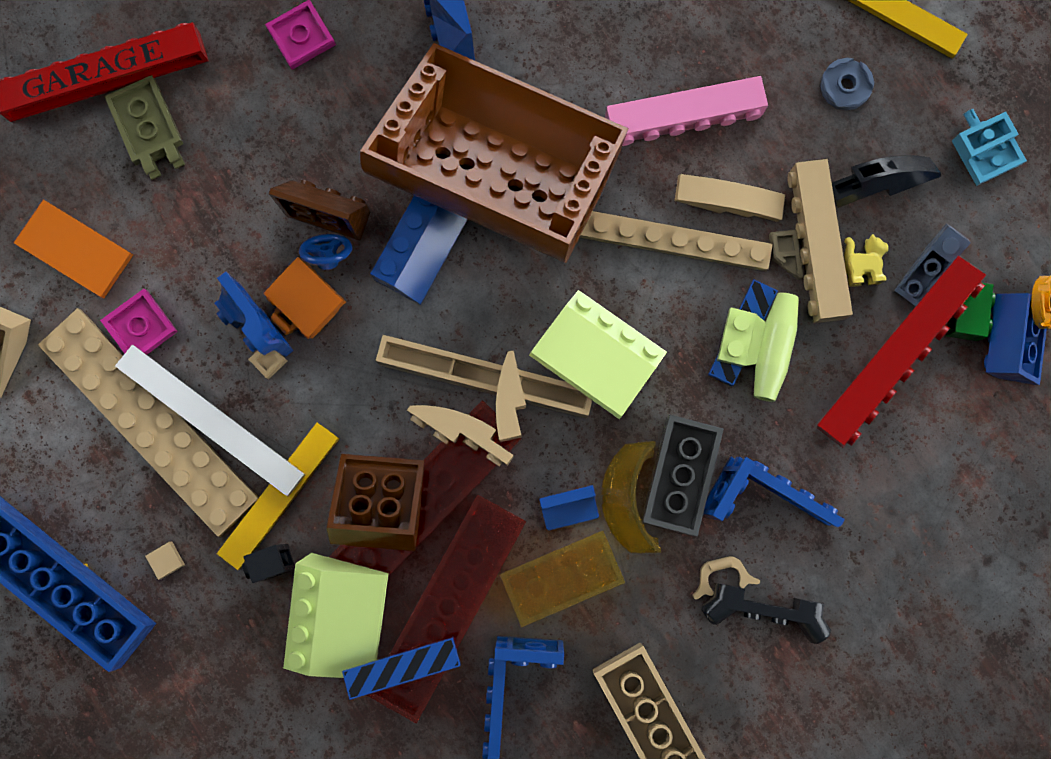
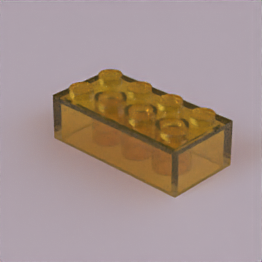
(562, 578)

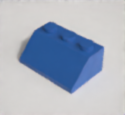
(1015, 340)

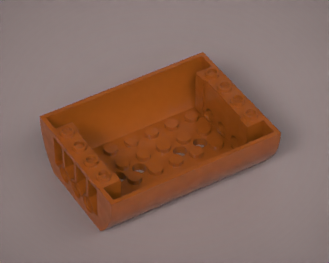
(508, 138)

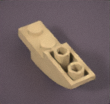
(452, 424)

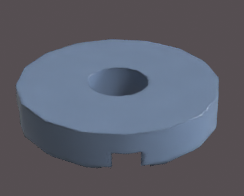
(845, 98)

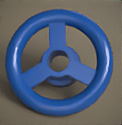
(325, 254)

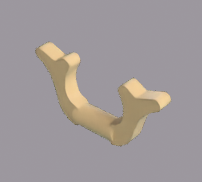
(719, 564)

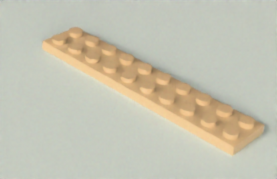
(149, 425)

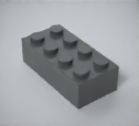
(682, 475)

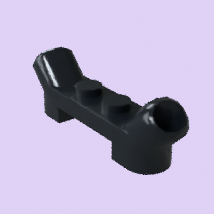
(805, 613)

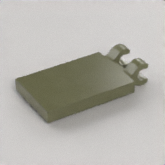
(146, 125)

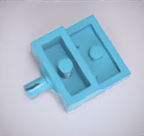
(988, 147)

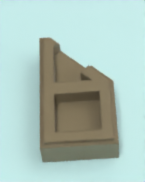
(787, 252)

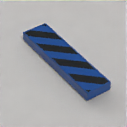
(757, 301)
(401, 668)

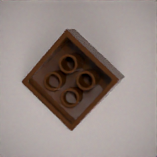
(322, 208)
(376, 502)

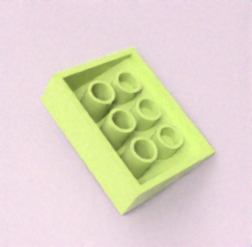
(598, 354)
(333, 616)

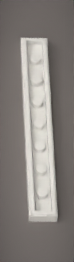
(210, 420)

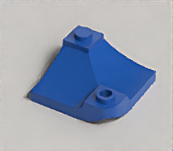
(240, 310)

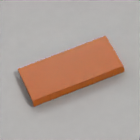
(73, 249)

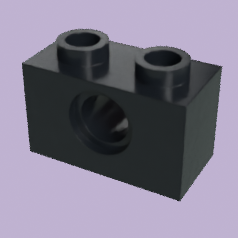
(268, 563)

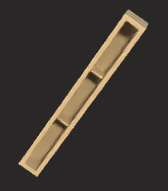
(479, 375)

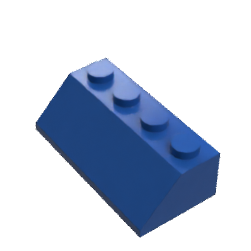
(417, 249)

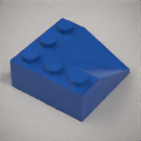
(451, 25)

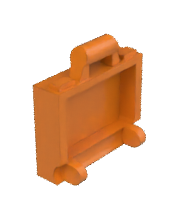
(302, 299)

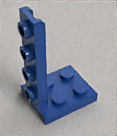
(734, 481)
(520, 652)

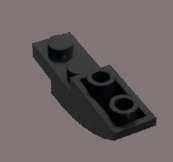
(888, 174)

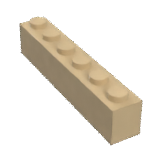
(820, 241)

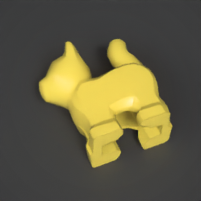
(865, 264)

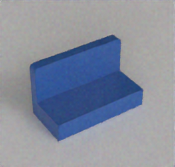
(569, 507)

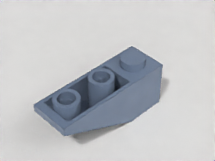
(932, 264)

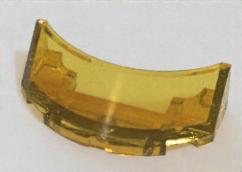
(620, 498)

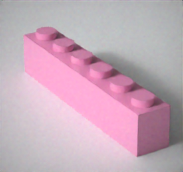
(690, 109)

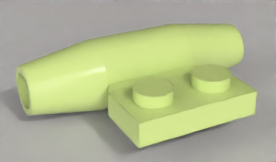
(766, 344)

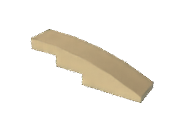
(729, 197)

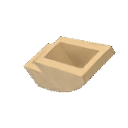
(508, 400)

